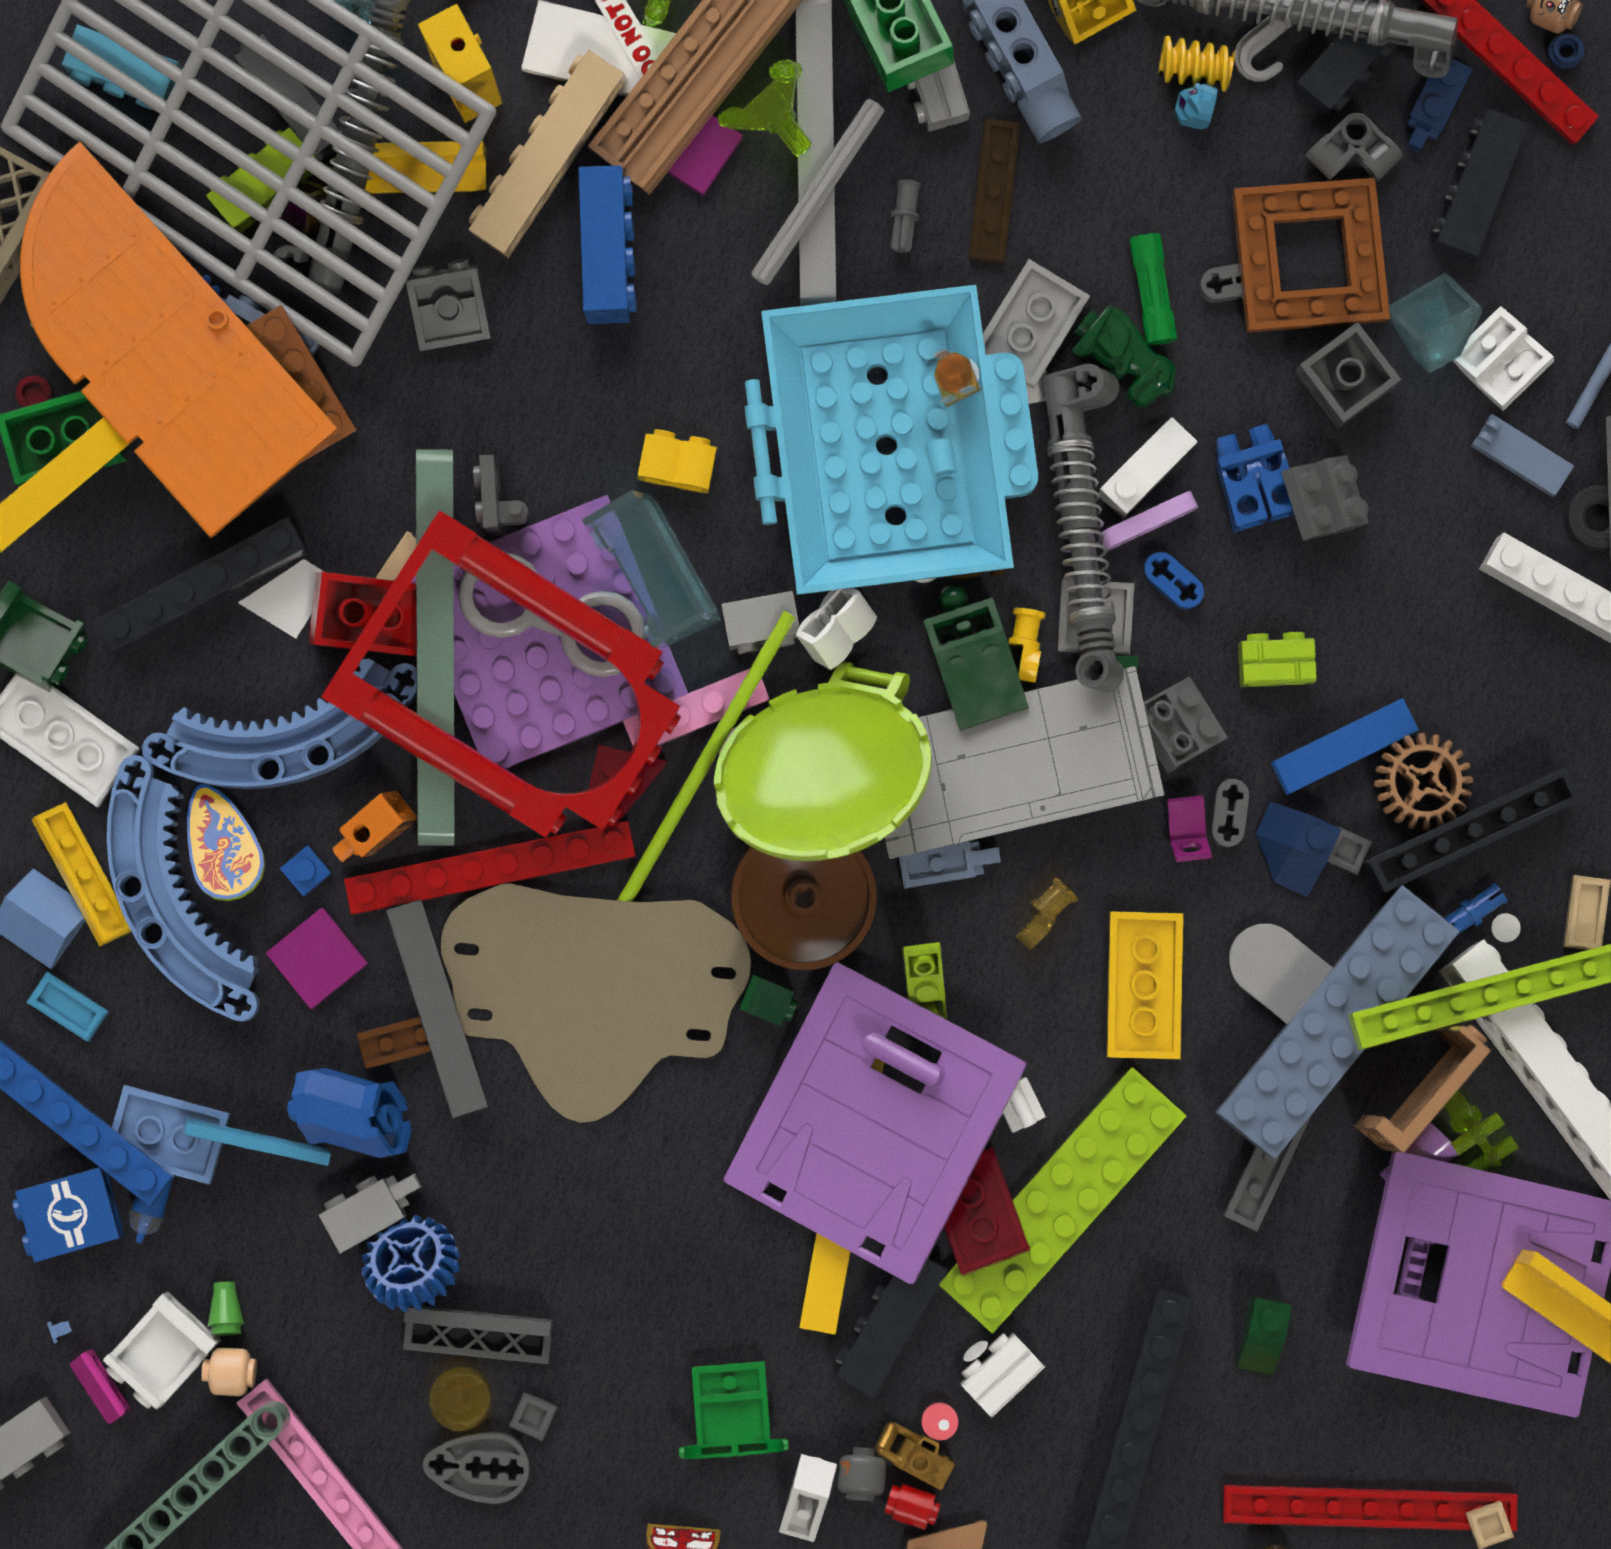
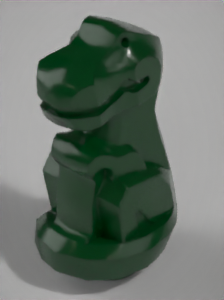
(1119, 347)

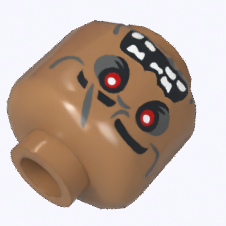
(1554, 14)

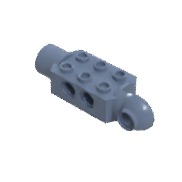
(1037, 85)

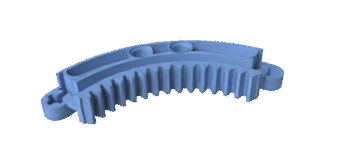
(236, 755)
(140, 849)

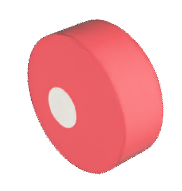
(939, 1421)

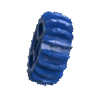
(406, 1283)

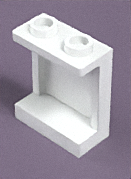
(161, 1352)

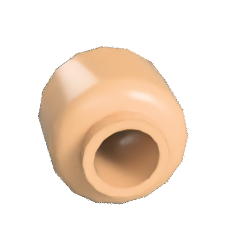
(230, 1371)

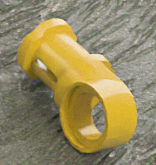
(1026, 636)

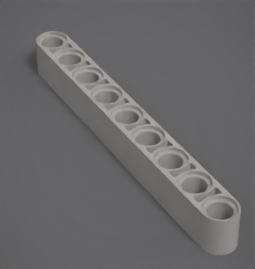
(816, 120)

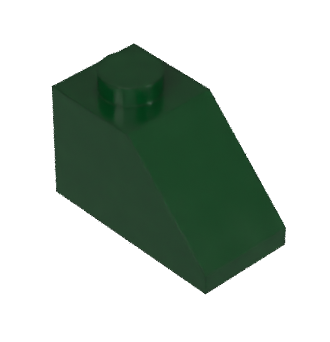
(769, 1001)
(1263, 1335)

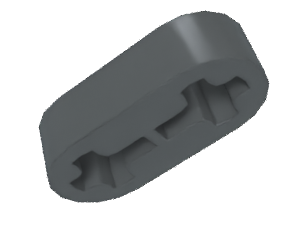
(1222, 274)
(1238, 814)

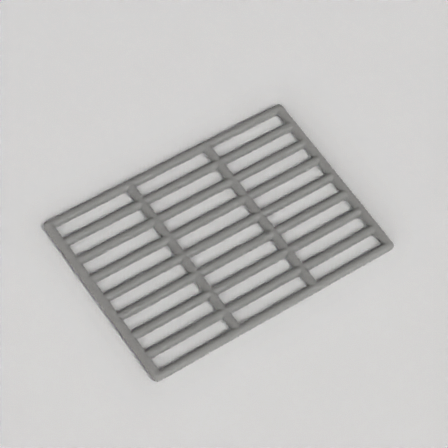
(301, 157)

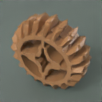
(1414, 794)

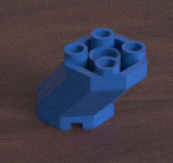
(350, 1112)

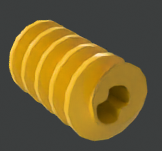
(1196, 63)

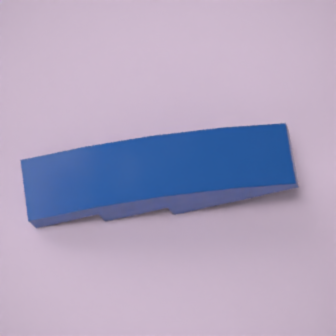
(1344, 746)

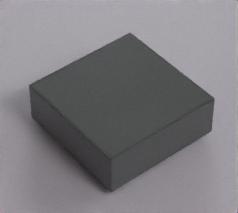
(1349, 851)
(533, 1416)

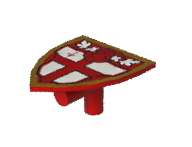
(681, 1537)

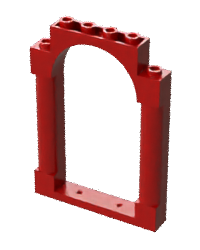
(617, 645)

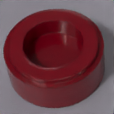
(33, 390)

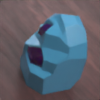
(1196, 106)

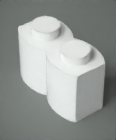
(836, 626)

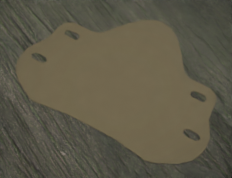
(593, 986)

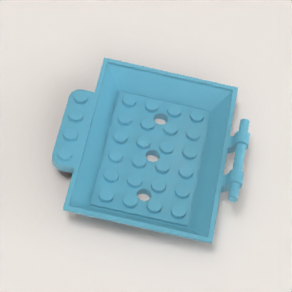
(834, 416)

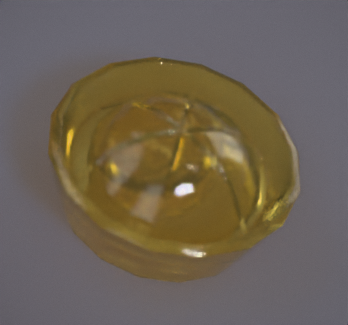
(450, 1395)

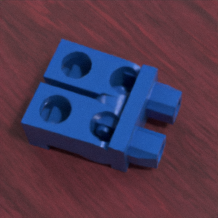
(1248, 471)

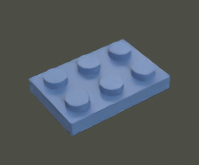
(156, 1128)

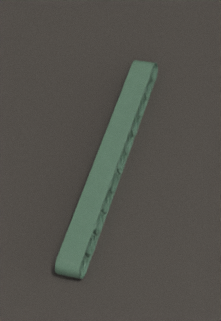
(434, 646)

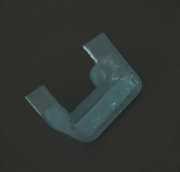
(654, 566)

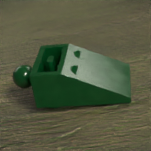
(976, 665)

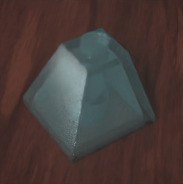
(1436, 321)

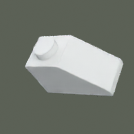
(808, 1498)

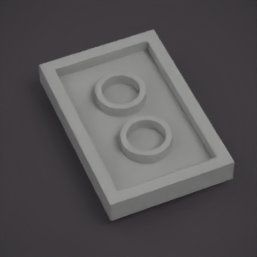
(1034, 319)

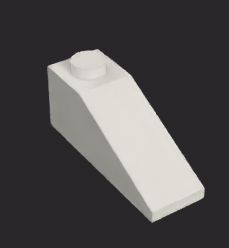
(1146, 468)

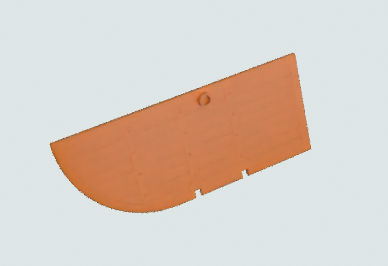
(159, 347)

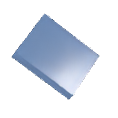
(40, 918)

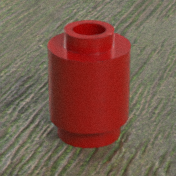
(912, 1506)

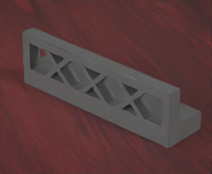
(480, 1321)

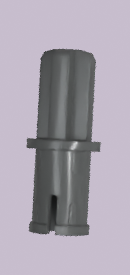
(904, 216)

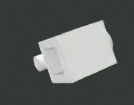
(1022, 1107)

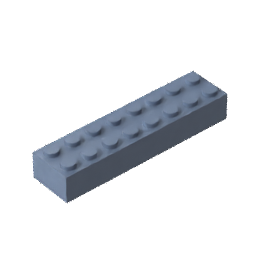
(1318, 1039)

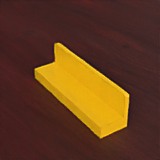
(472, 180)
(1561, 1301)

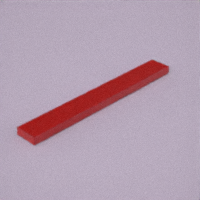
(1358, 1507)

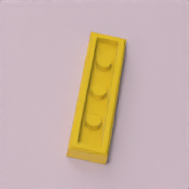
(82, 873)

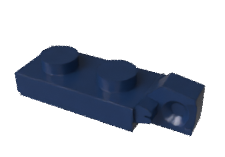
(1436, 104)

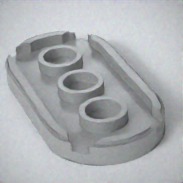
(1275, 968)

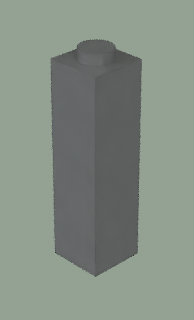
(288, 87)

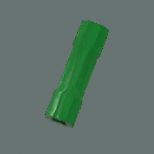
(1153, 291)

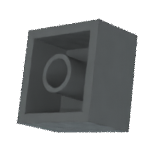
(1347, 375)

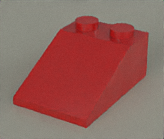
(347, 603)

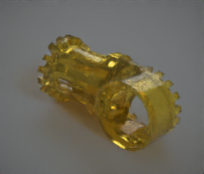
(1048, 906)

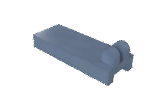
(1522, 455)

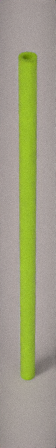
(707, 757)

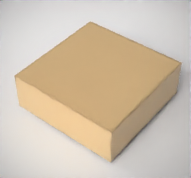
(1489, 1525)

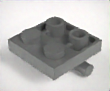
(491, 511)
(1181, 724)

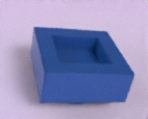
(306, 870)

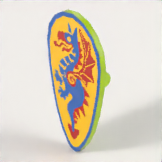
(222, 846)

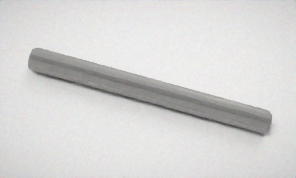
(817, 192)

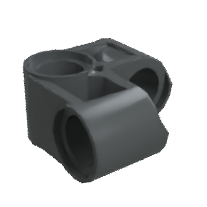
(1373, 152)

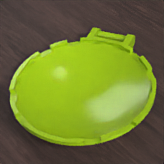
(825, 767)

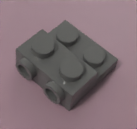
(447, 305)
(1325, 497)

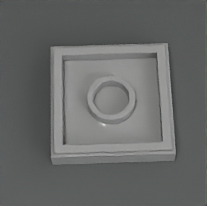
(1122, 598)

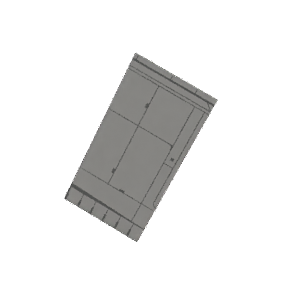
(1033, 767)

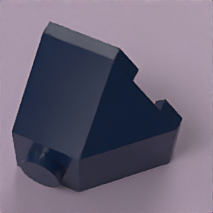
(1295, 846)

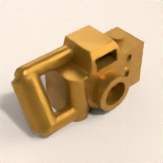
(913, 1456)

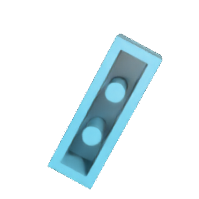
(120, 59)

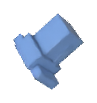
(59, 1329)

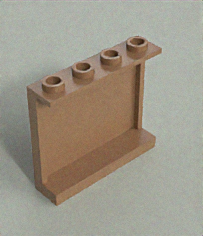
(1431, 1094)

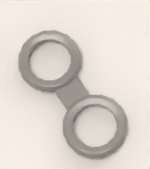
(527, 620)

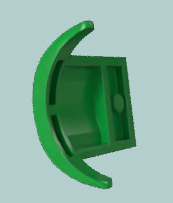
(731, 1412)

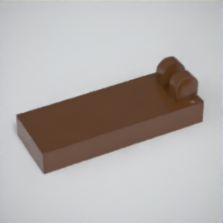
(392, 1043)

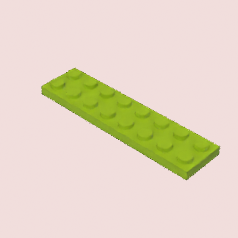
(1071, 1194)

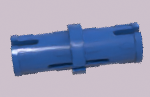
(1473, 911)

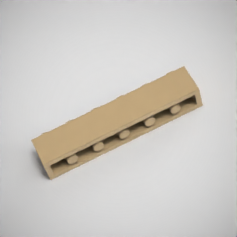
(547, 153)

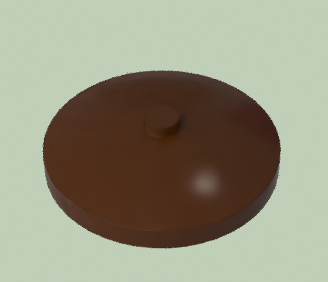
(803, 910)

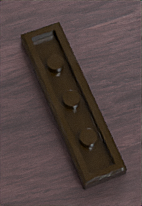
(994, 191)

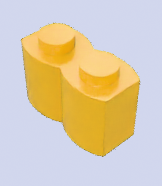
(677, 462)

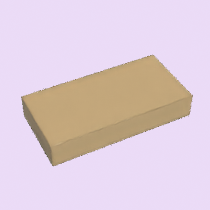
(1586, 912)

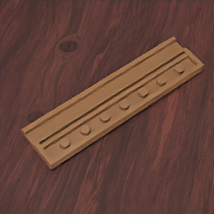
(687, 85)

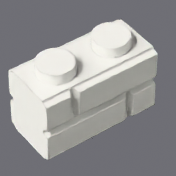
(1001, 1373)

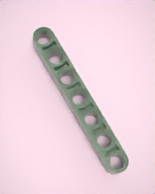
(203, 1480)

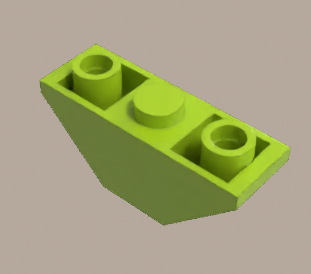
(925, 977)

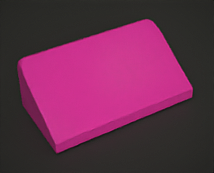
(100, 1386)

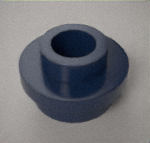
(1570, 41)

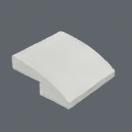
(1503, 358)

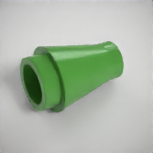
(225, 1311)

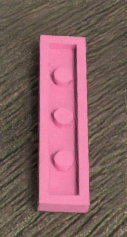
(704, 706)

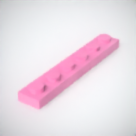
(321, 1476)

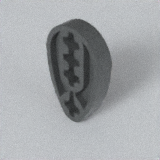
(484, 1487)

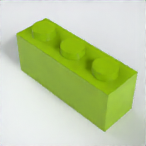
(252, 186)

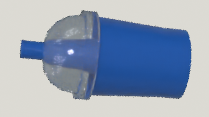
(146, 1218)

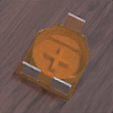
(956, 377)

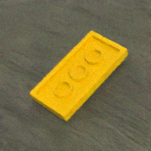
(1144, 985)

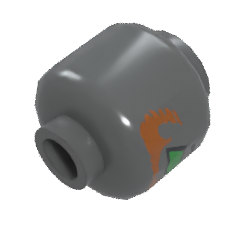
(862, 1475)

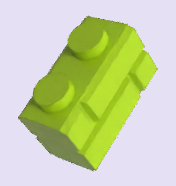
(1277, 661)

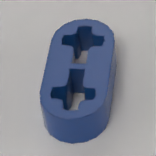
(1179, 574)

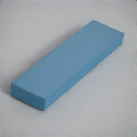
(256, 1141)

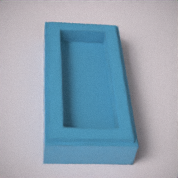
(68, 1006)

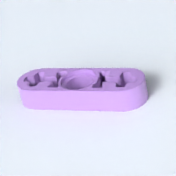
(1148, 520)

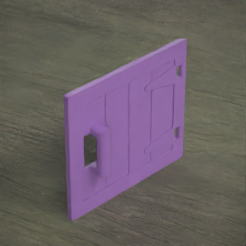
(863, 1147)
(1476, 1332)

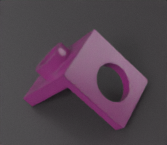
(1188, 828)

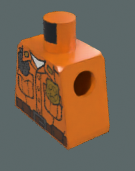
(384, 817)

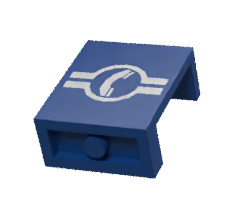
(68, 1214)

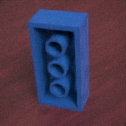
(604, 244)

